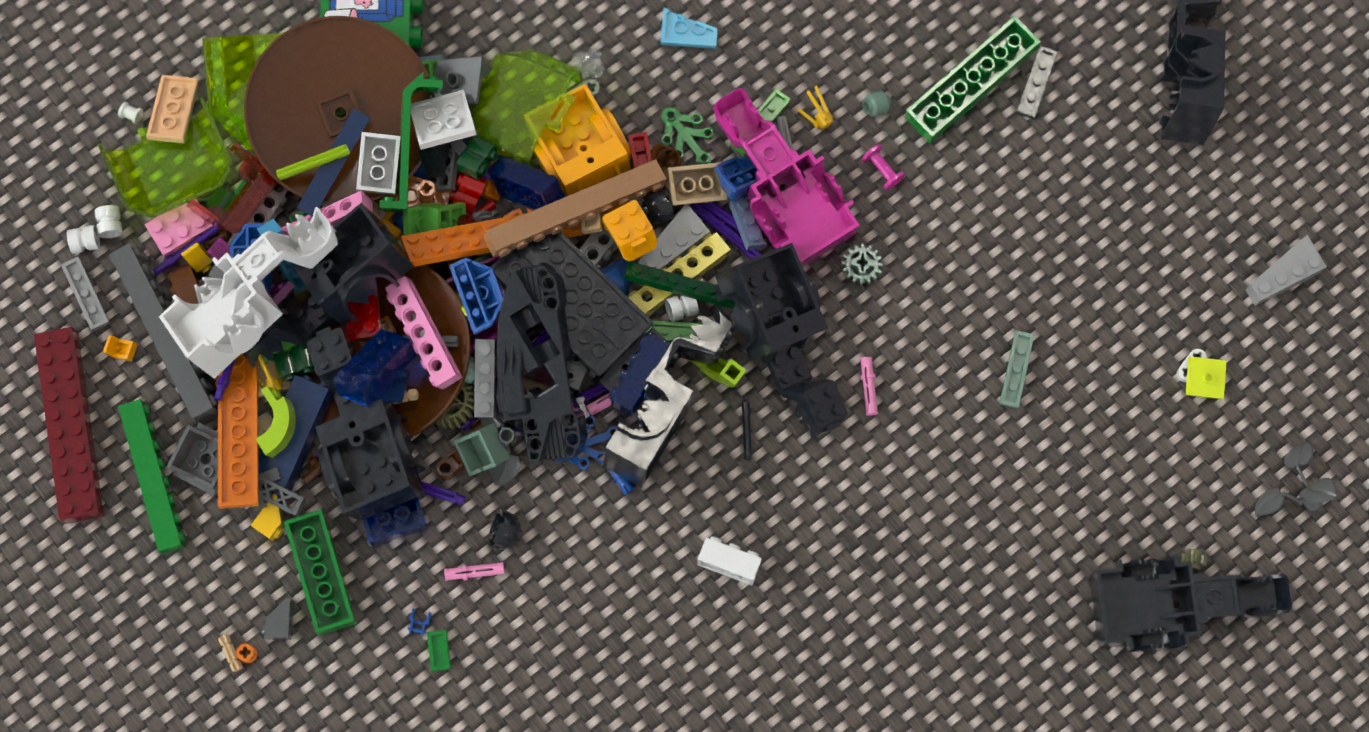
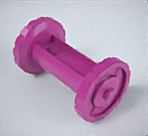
(891, 177)

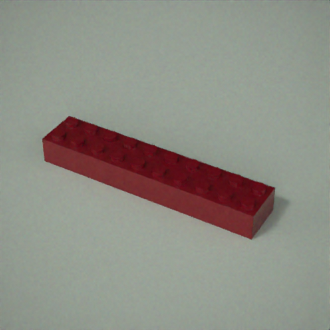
(68, 425)

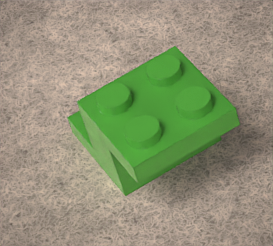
(431, 217)

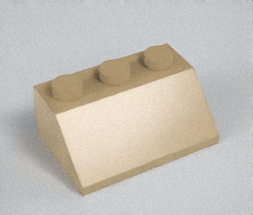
(693, 184)

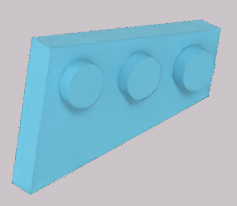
(686, 32)

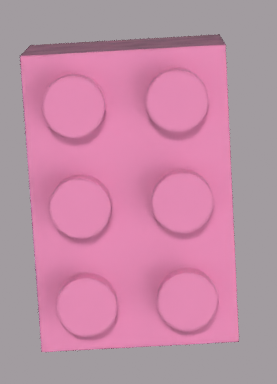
(176, 229)

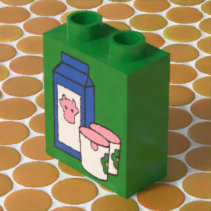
(392, 14)

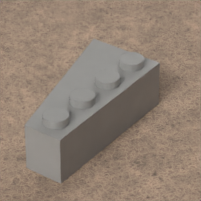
(676, 239)
(1290, 270)

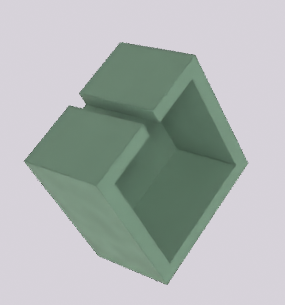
(481, 449)

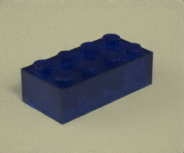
(524, 184)
(374, 367)
(632, 381)

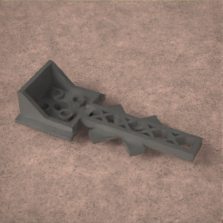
(468, 77)
(190, 465)

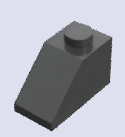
(279, 622)

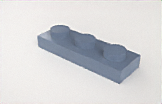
(747, 224)

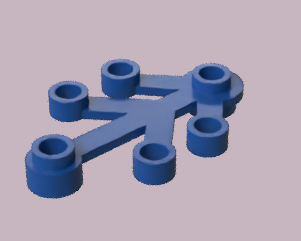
(589, 442)

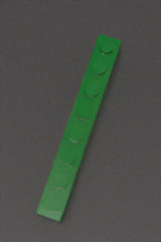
(151, 476)

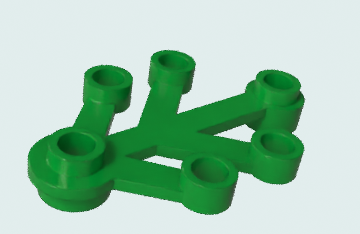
(685, 133)

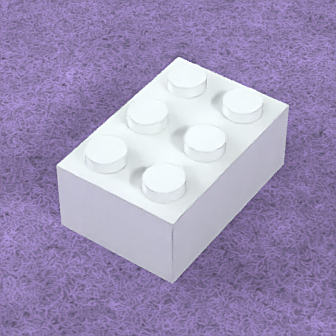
(378, 163)
(729, 560)

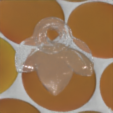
(586, 62)

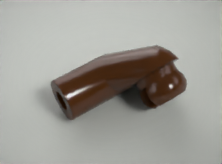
(314, 469)

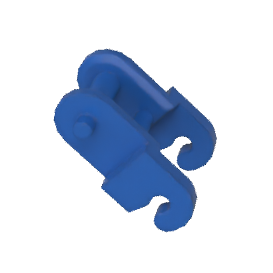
(422, 631)

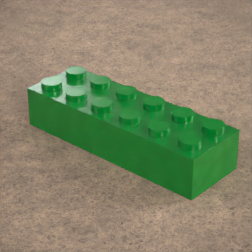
(320, 572)

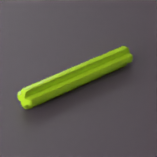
(313, 162)

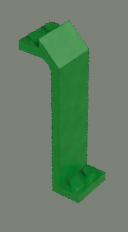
(429, 85)

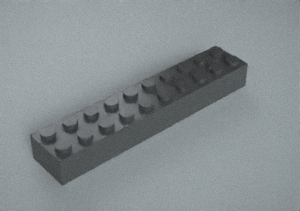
(150, 304)

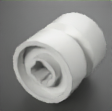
(108, 221)
(79, 240)
(681, 306)

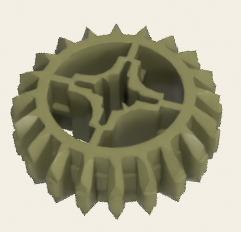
(459, 411)

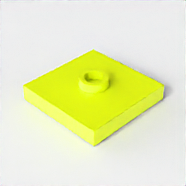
(1206, 377)

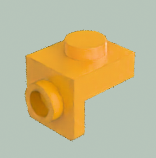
(387, 220)
(120, 348)

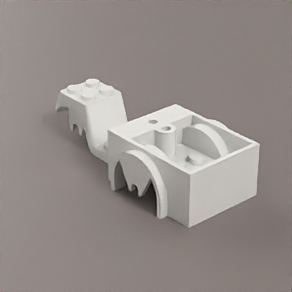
(238, 308)

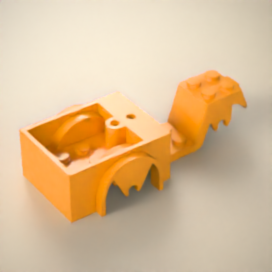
(589, 152)

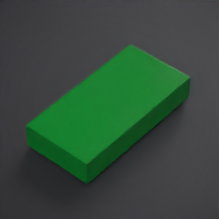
(439, 650)

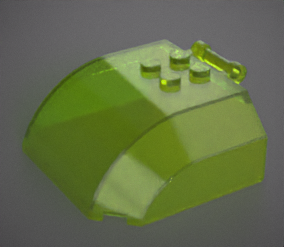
(520, 101)
(166, 175)

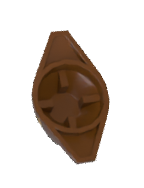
(665, 156)

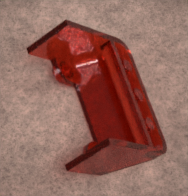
(247, 201)

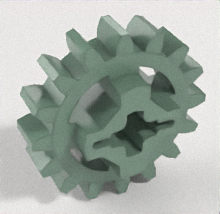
(854, 264)

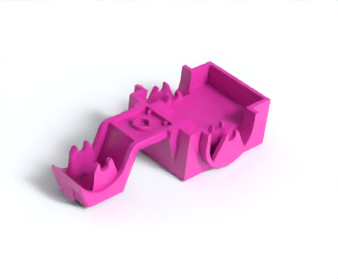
(812, 206)

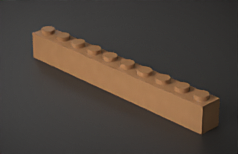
(574, 208)

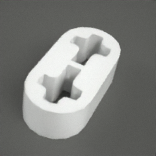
(1184, 365)

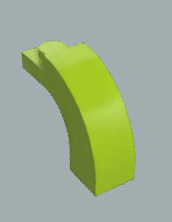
(723, 371)
(283, 423)

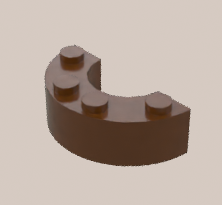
(183, 283)

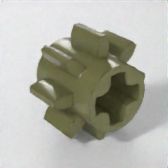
(1195, 555)

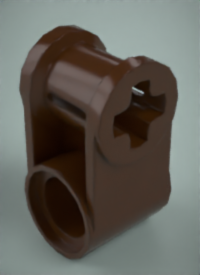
(452, 460)

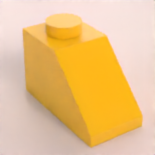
(198, 258)
(270, 521)

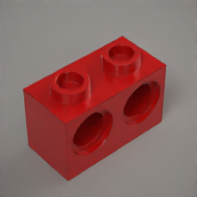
(639, 149)

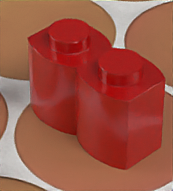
(468, 191)

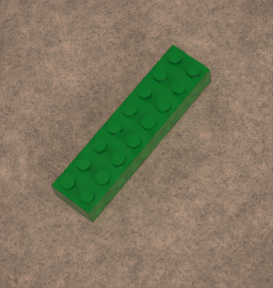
(972, 79)

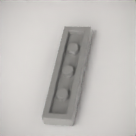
(85, 294)
(484, 378)

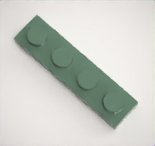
(1016, 369)

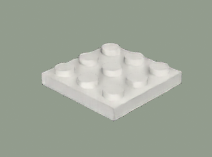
(442, 119)

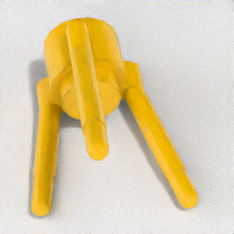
(823, 118)
(270, 381)

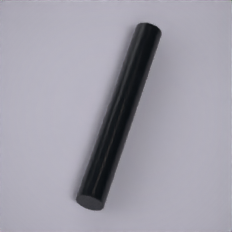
(746, 431)

